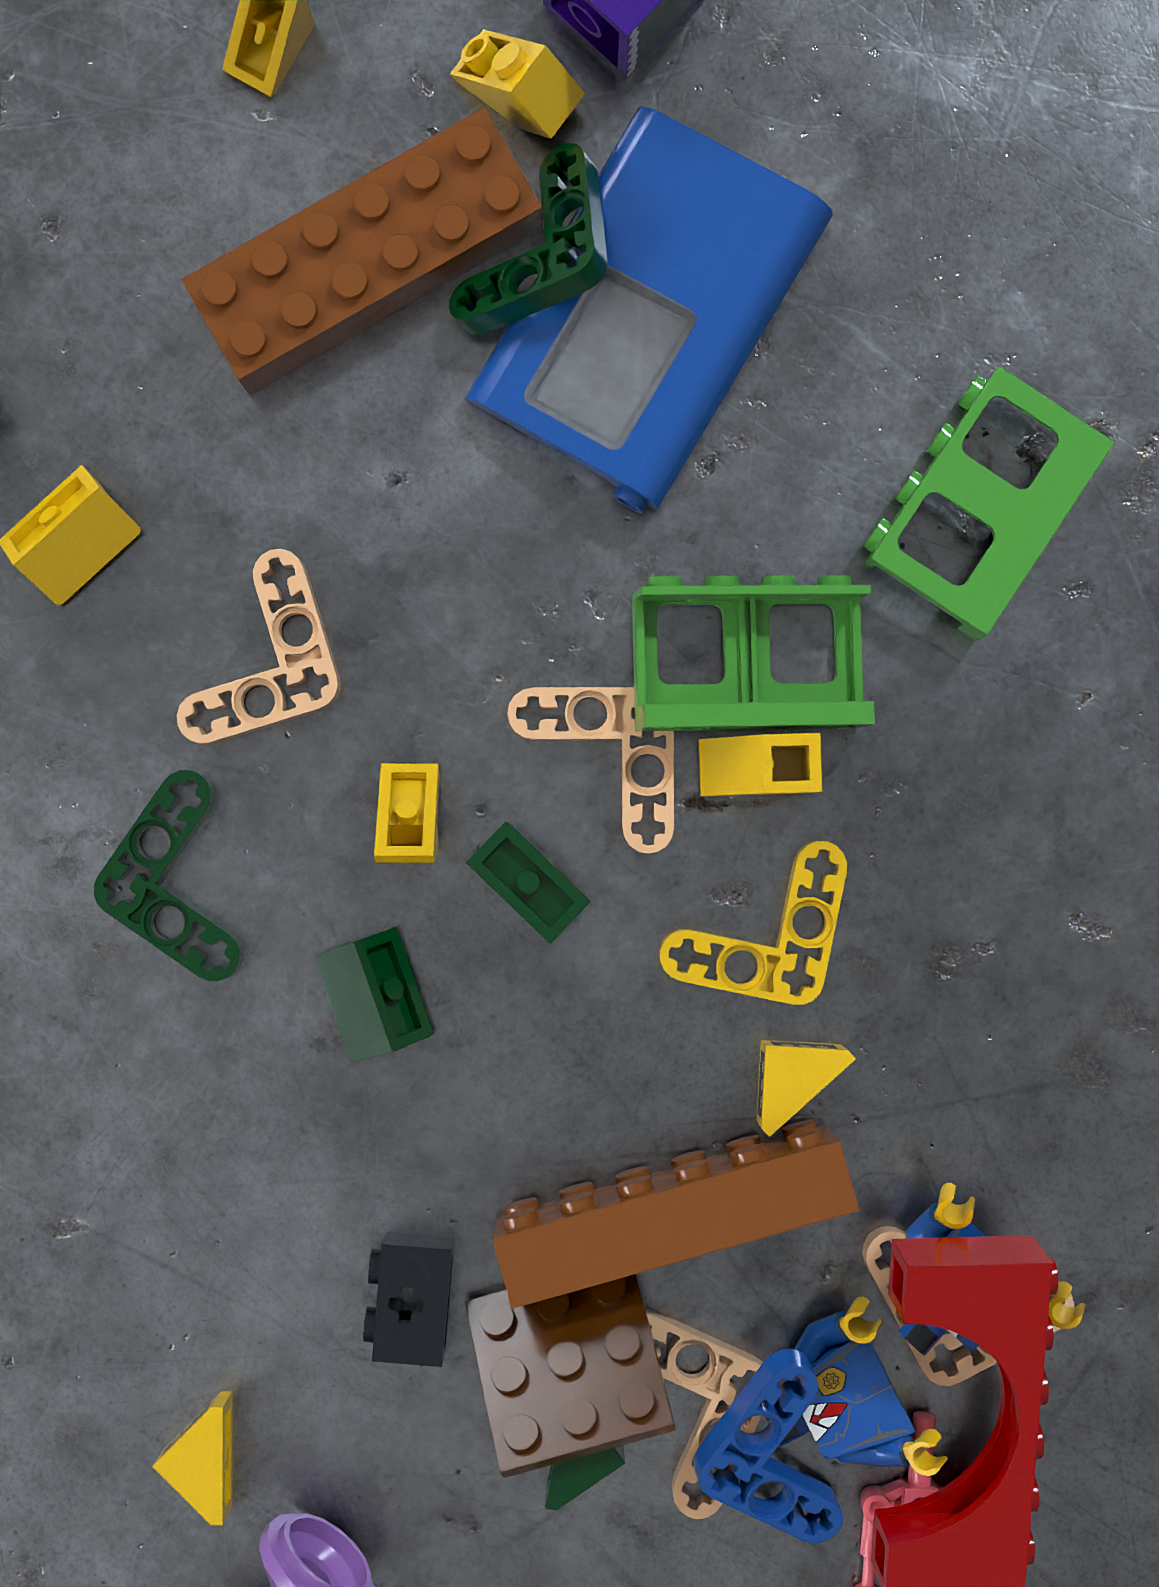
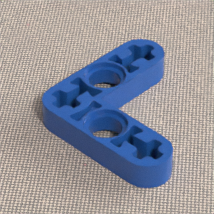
(752, 1453)

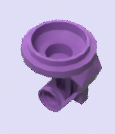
(311, 1553)

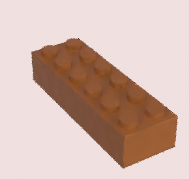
(365, 251)
(672, 1213)

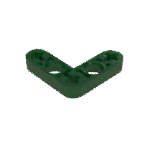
(491, 296)
(153, 895)

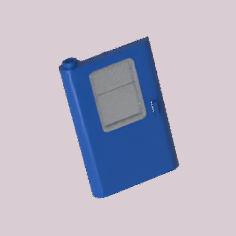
(690, 282)

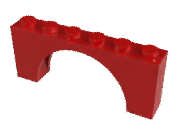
(981, 1521)

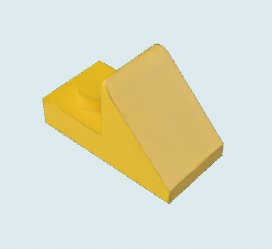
(407, 814)

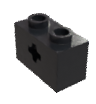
(419, 1333)

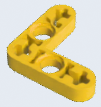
(772, 960)

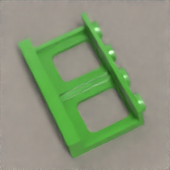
(1018, 518)
(748, 693)

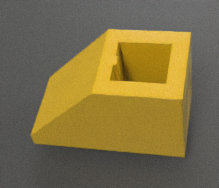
(518, 81)
(760, 765)

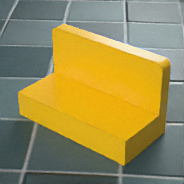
(69, 536)

